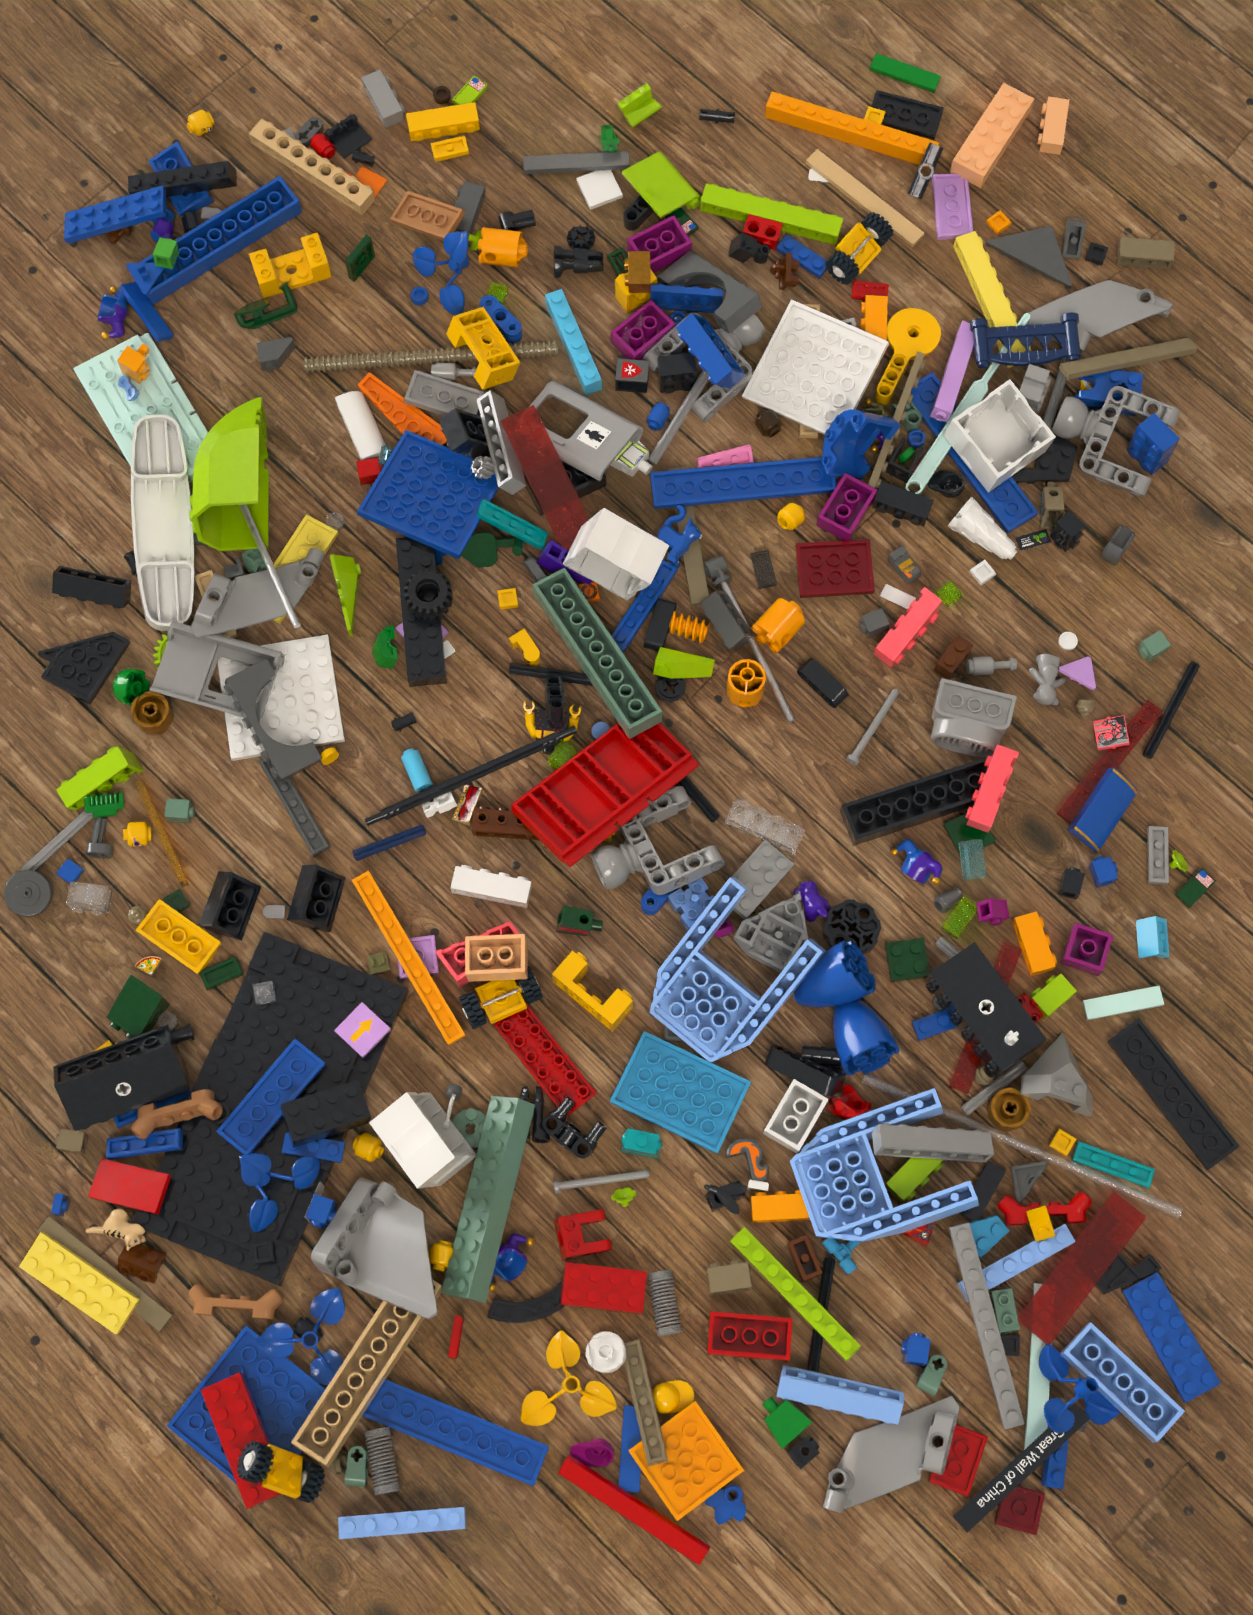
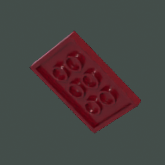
(834, 568)

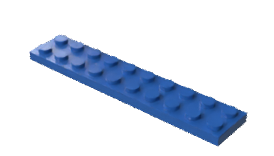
(740, 482)
(1005, 501)
(457, 1432)

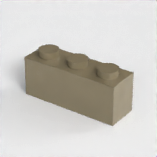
(1145, 253)

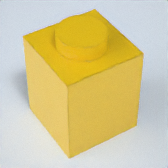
(1040, 1223)

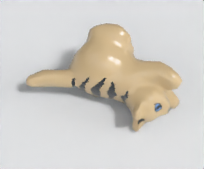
(118, 1227)

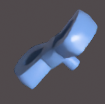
(132, 392)

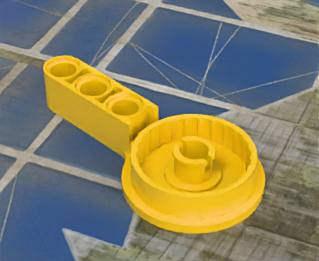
(905, 347)

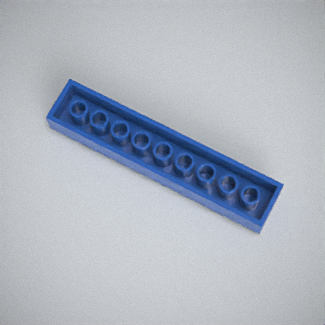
(226, 235)

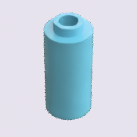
(416, 770)

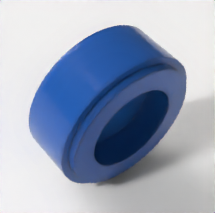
(419, 296)

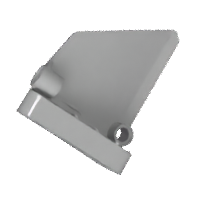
(381, 1247)

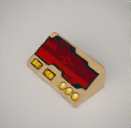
(468, 801)

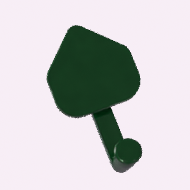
(260, 318)
(482, 549)

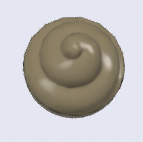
(1085, 707)
(137, 915)
(983, 1077)
(339, 1464)

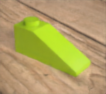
(682, 665)

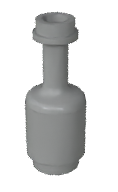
(450, 371)
(985, 665)

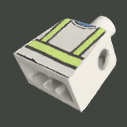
(633, 459)

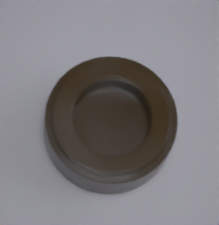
(441, 95)

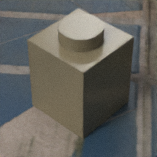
(71, 1141)

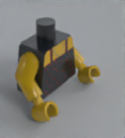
(540, 726)

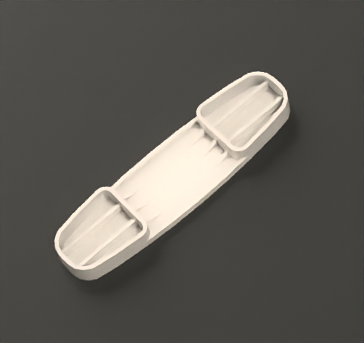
(162, 521)

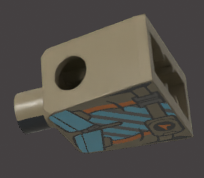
(1052, 501)

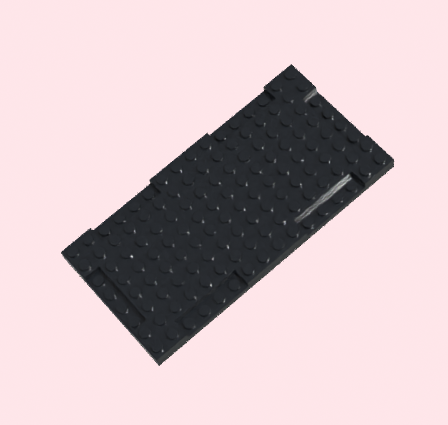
(206, 1197)

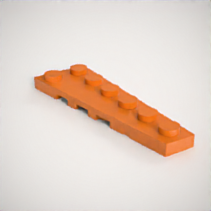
(398, 413)

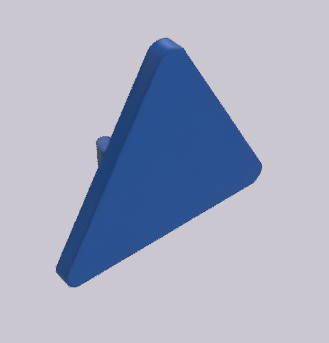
(145, 275)

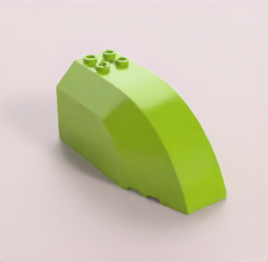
(230, 474)

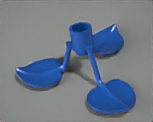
(457, 247)
(256, 1171)
(278, 1337)
(1057, 1415)

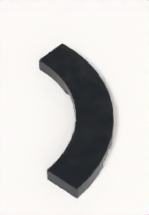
(528, 1310)

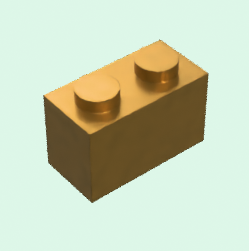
(638, 271)

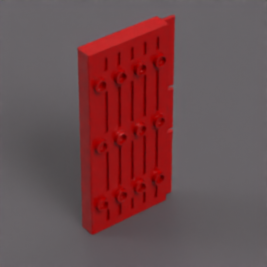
(602, 788)

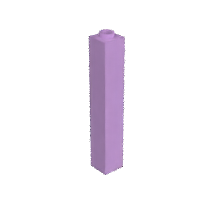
(953, 373)

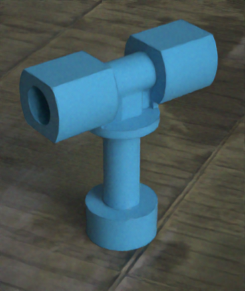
(842, 1253)

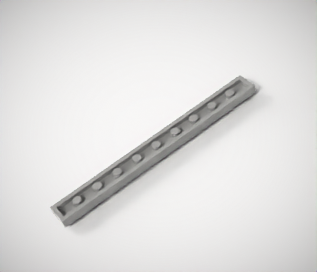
(986, 1325)

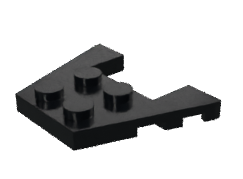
(1051, 466)
(1122, 1273)

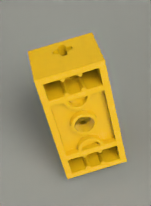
(309, 263)
(496, 360)
(567, 979)

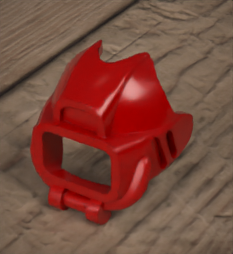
(846, 1105)

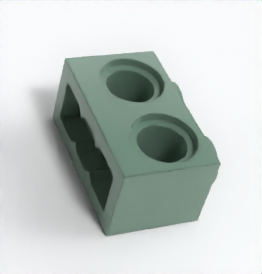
(1004, 1310)

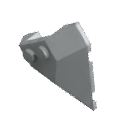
(774, 934)
(1059, 1077)

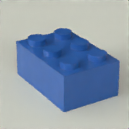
(1152, 444)

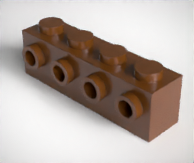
(499, 824)

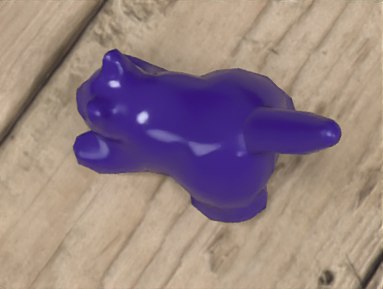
(813, 902)

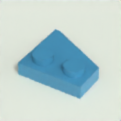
(987, 1233)

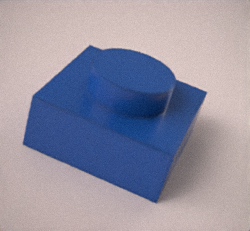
(60, 1205)

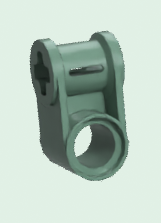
(912, 414)
(930, 1378)
(357, 1471)

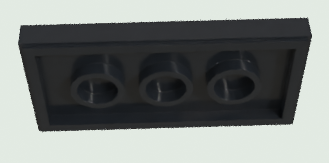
(908, 114)

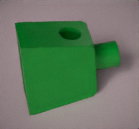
(784, 1421)

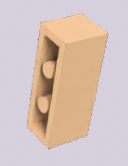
(1053, 125)

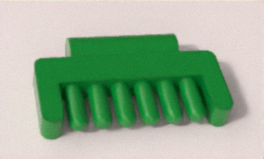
(103, 809)

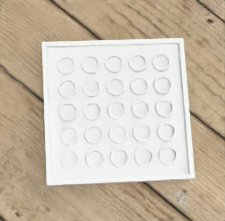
(814, 367)
(301, 702)

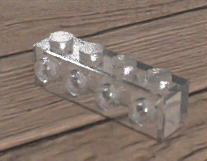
(765, 826)

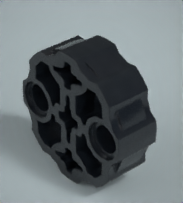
(872, 923)

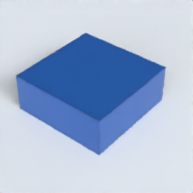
(70, 871)

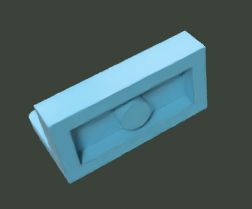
(1152, 937)

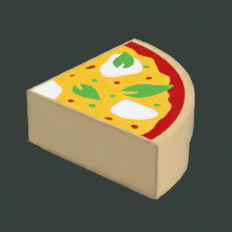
(149, 964)

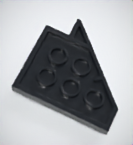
(84, 665)

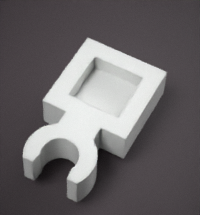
(442, 803)

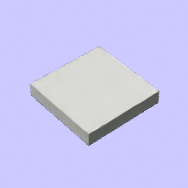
(599, 188)

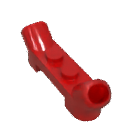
(1073, 1212)

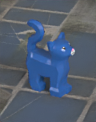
(677, 542)

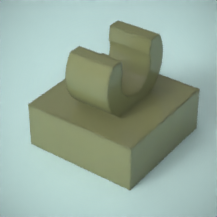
(378, 963)

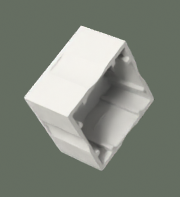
(999, 436)
(615, 554)
(419, 1143)

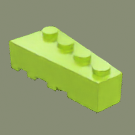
(99, 777)

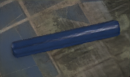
(389, 842)

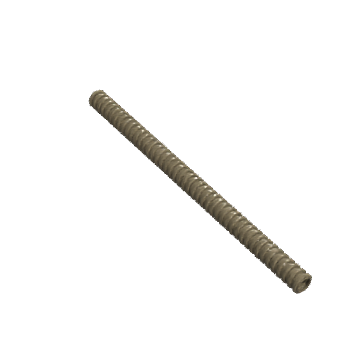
(418, 357)

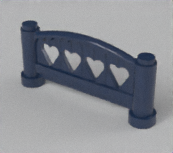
(1065, 333)

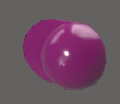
(593, 1453)

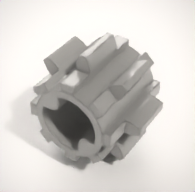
(483, 467)

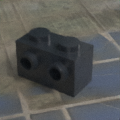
(1067, 532)

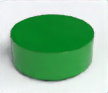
(906, 455)

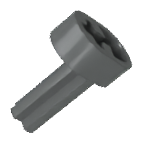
(96, 848)

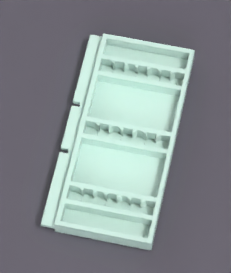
(155, 397)

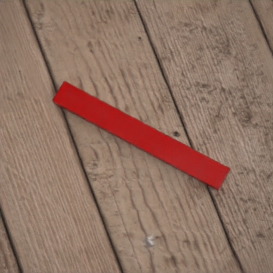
(634, 1509)

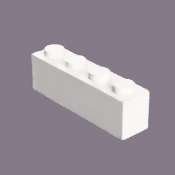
(491, 886)

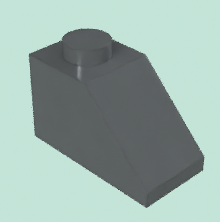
(1073, 237)
(274, 352)

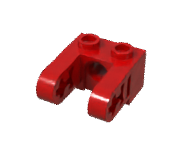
(571, 1238)

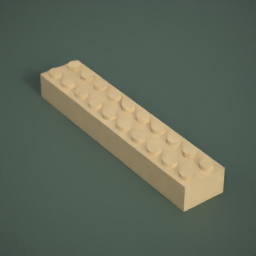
(357, 1381)

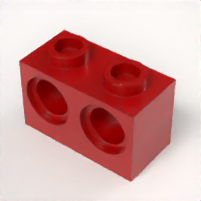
(763, 228)

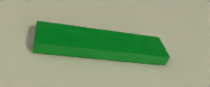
(905, 73)

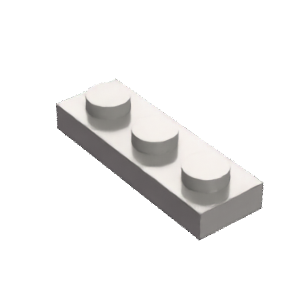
(1158, 855)

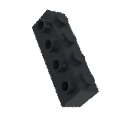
(91, 587)

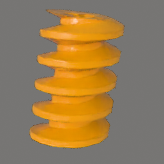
(688, 627)

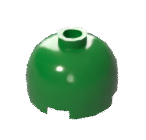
(129, 685)

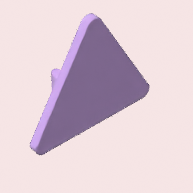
(1080, 671)

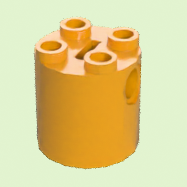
(502, 247)
(779, 624)
(746, 683)

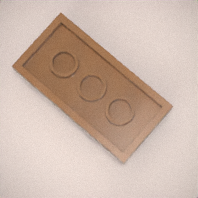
(427, 216)

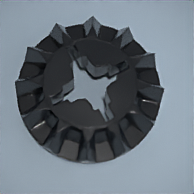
(589, 237)
(679, 690)

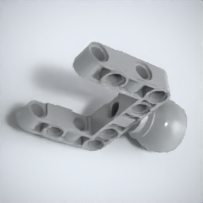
(744, 335)
(1096, 428)
(638, 853)

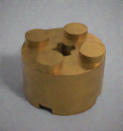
(157, 721)
(1004, 1119)

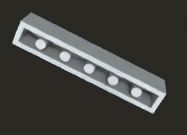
(507, 467)
(932, 1143)

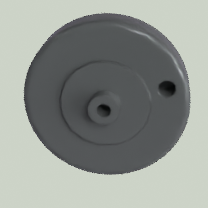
(28, 893)

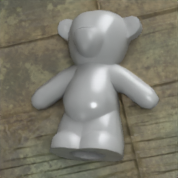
(1046, 677)

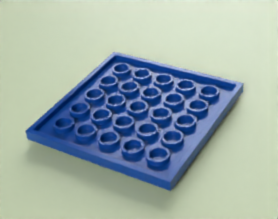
(428, 495)
(279, 1390)

